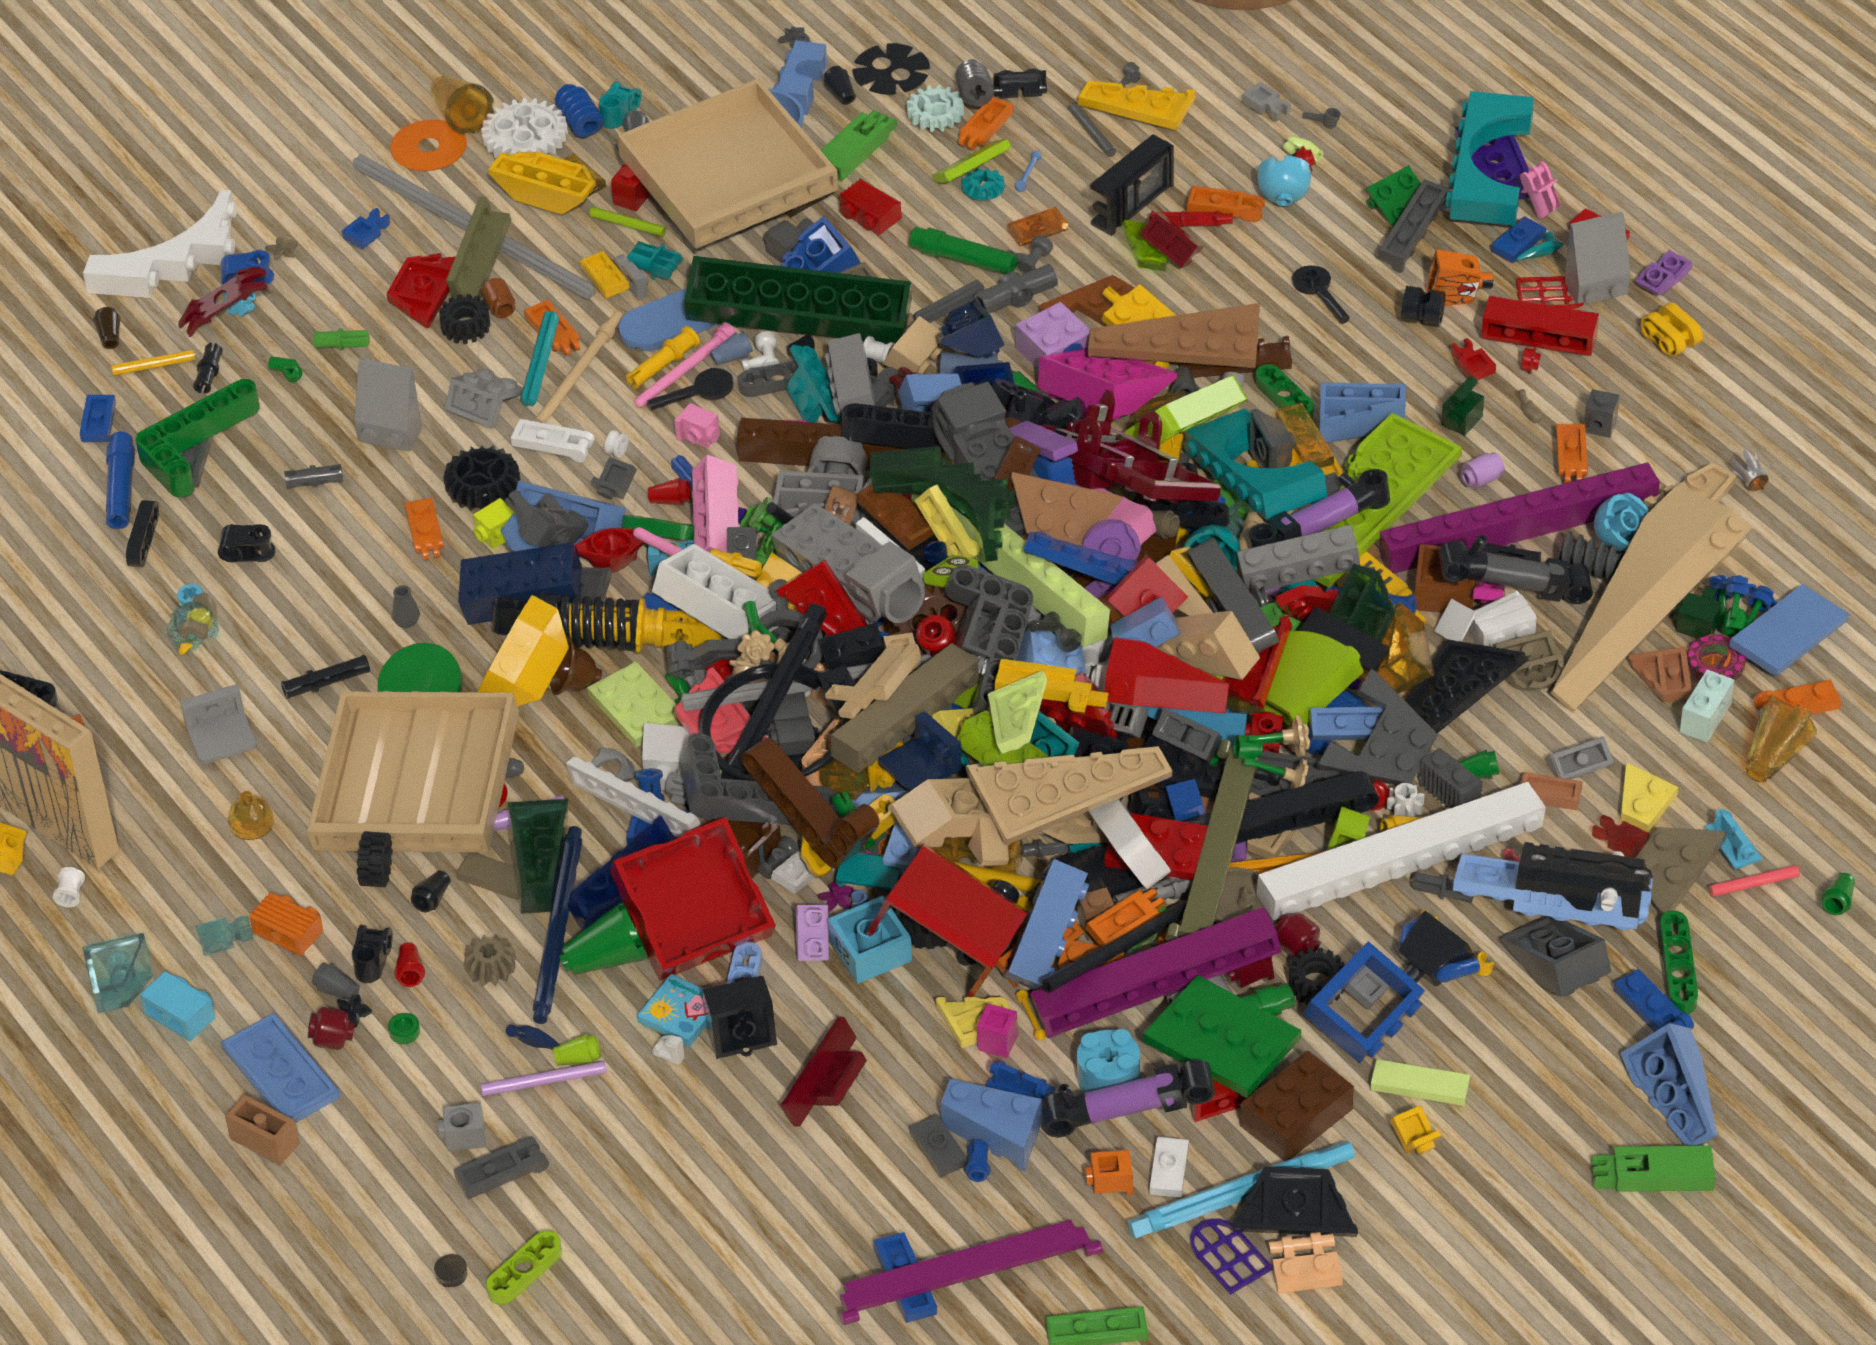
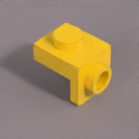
(1415, 1131)

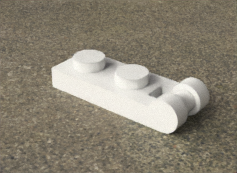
(552, 439)

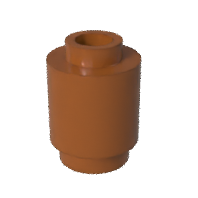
(498, 297)

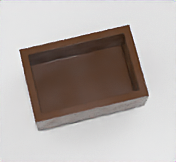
(1297, 1106)

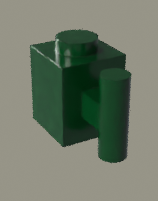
(1463, 408)

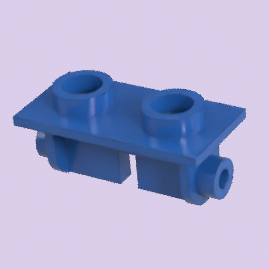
(1013, 1081)

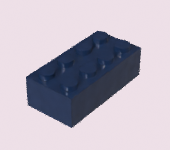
(517, 576)

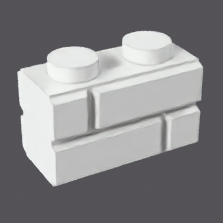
(1503, 623)

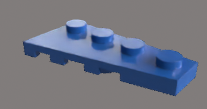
(1079, 558)

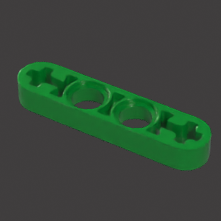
(1678, 961)

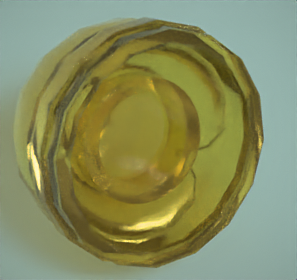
(250, 817)

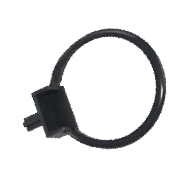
(805, 676)

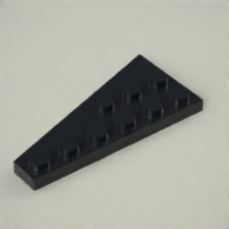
(1460, 679)

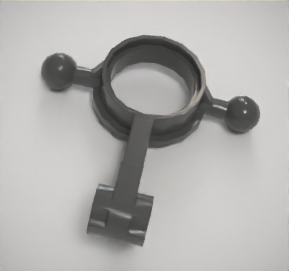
(684, 659)

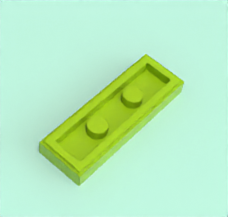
(971, 161)

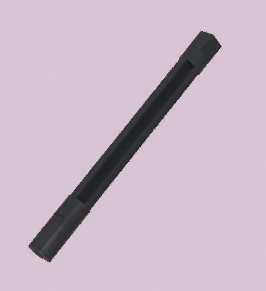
(778, 685)

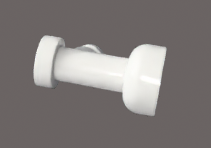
(765, 343)

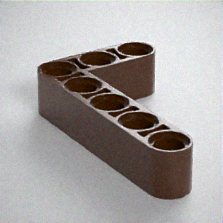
(805, 808)

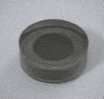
(450, 1270)

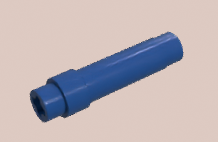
(120, 460)

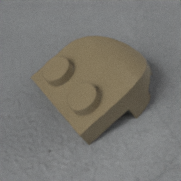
(1542, 663)

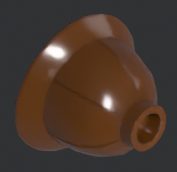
(575, 671)

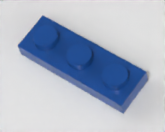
(894, 1253)

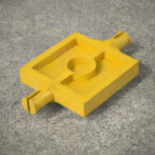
(1133, 307)

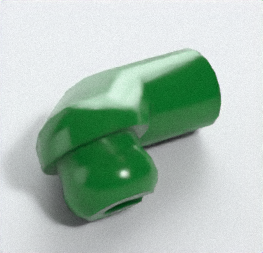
(288, 366)

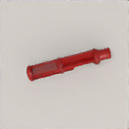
(1197, 218)

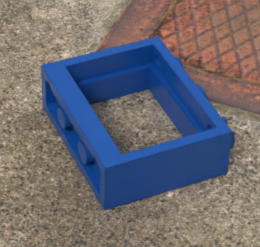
(1340, 1030)

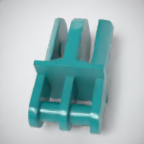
(654, 259)

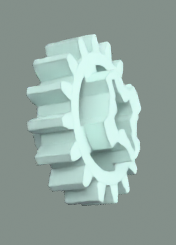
(935, 108)

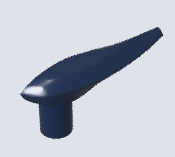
(531, 1036)

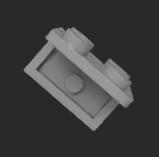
(217, 724)

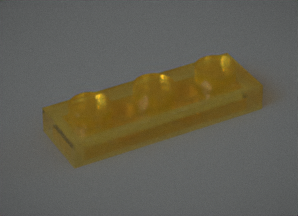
(1308, 439)

